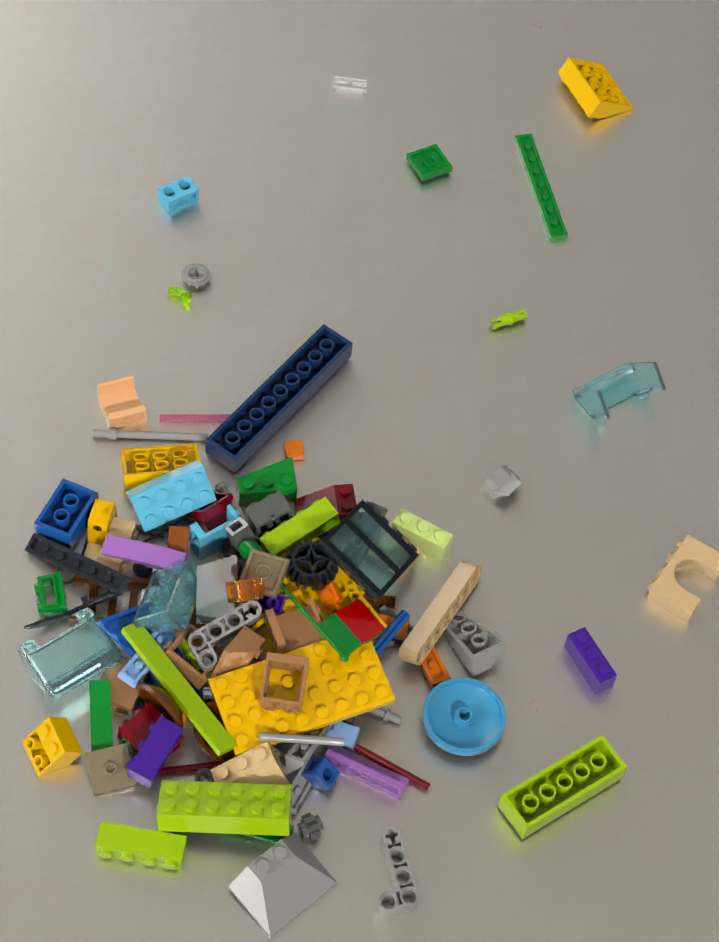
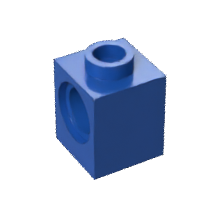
(320, 773)

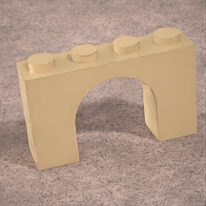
(666, 590)

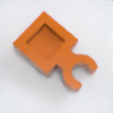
(331, 598)

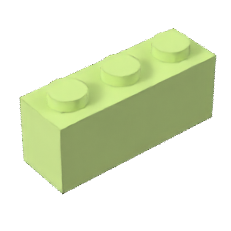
(423, 534)

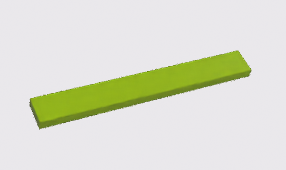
(179, 689)

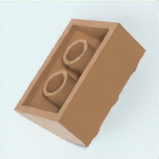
(240, 652)

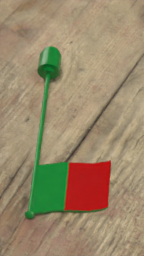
(344, 629)

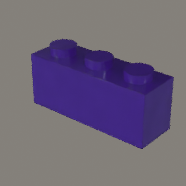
(590, 660)
(154, 751)

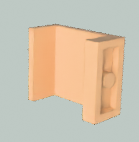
(121, 403)

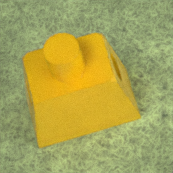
(101, 515)

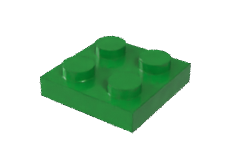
(429, 162)

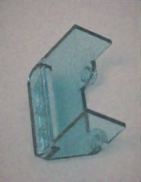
(618, 386)

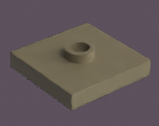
(269, 568)
(108, 769)

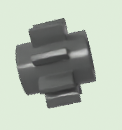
(310, 826)

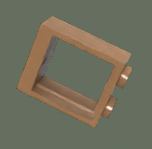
(288, 663)
(186, 669)

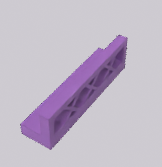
(367, 772)

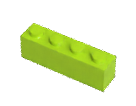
(304, 525)
(141, 845)

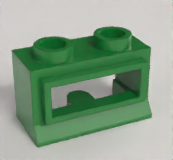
(56, 608)

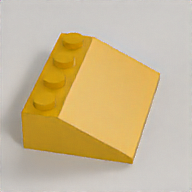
(594, 88)
(148, 463)

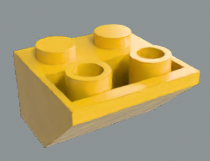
(52, 746)

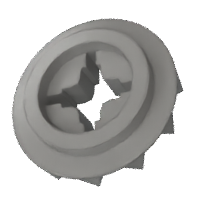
(203, 275)

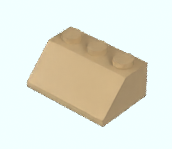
(254, 766)

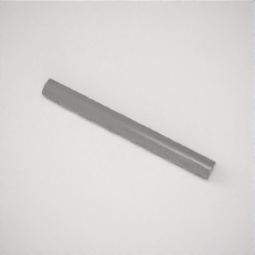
(302, 739)

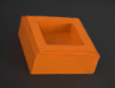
(294, 449)

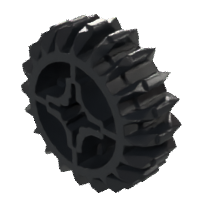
(301, 570)

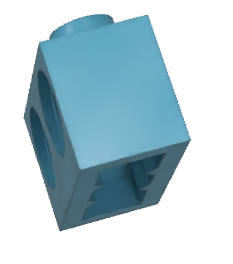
(178, 194)

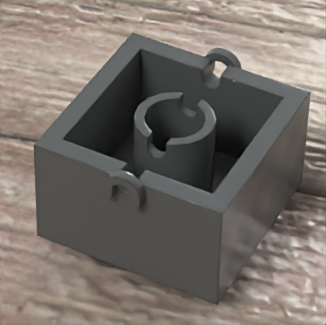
(268, 513)

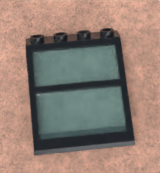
(368, 550)

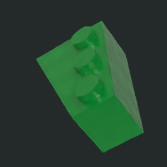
(267, 480)

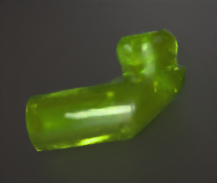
(180, 292)

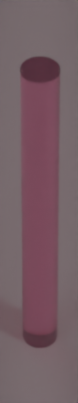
(193, 417)

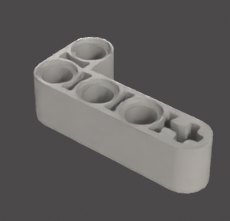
(227, 631)
(396, 870)

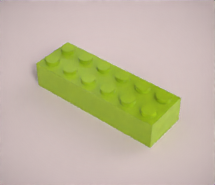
(562, 786)
(224, 808)

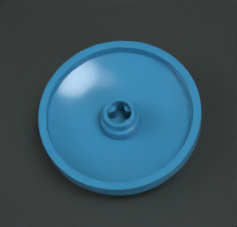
(464, 716)

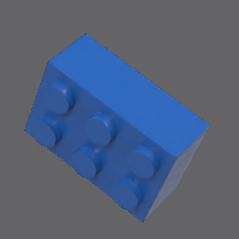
(66, 513)

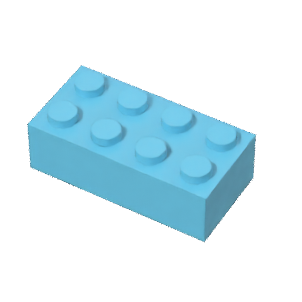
(171, 495)

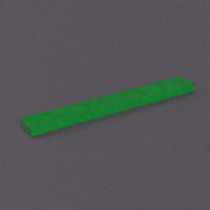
(541, 187)

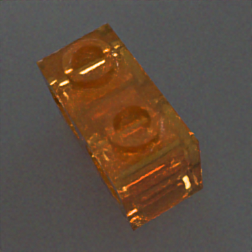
(245, 590)

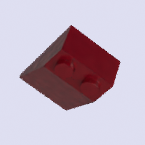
(340, 496)

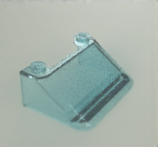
(70, 656)

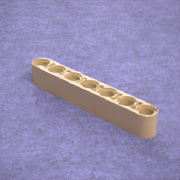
(440, 613)

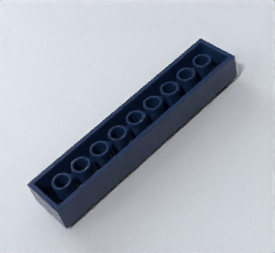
(278, 398)

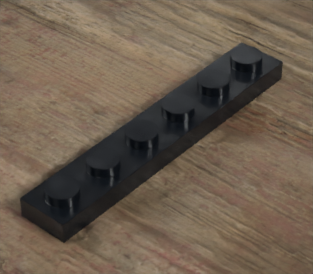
(78, 564)

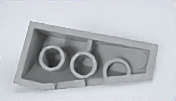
(473, 643)

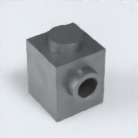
(238, 532)

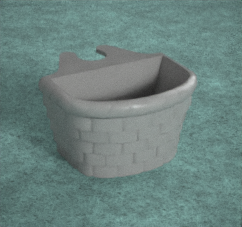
(211, 589)

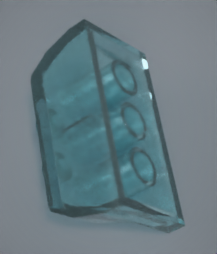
(168, 599)

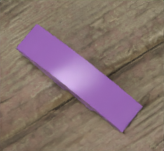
(141, 552)

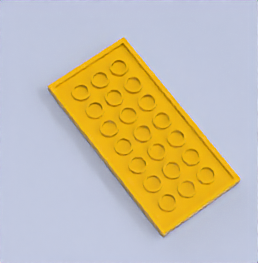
(332, 694)

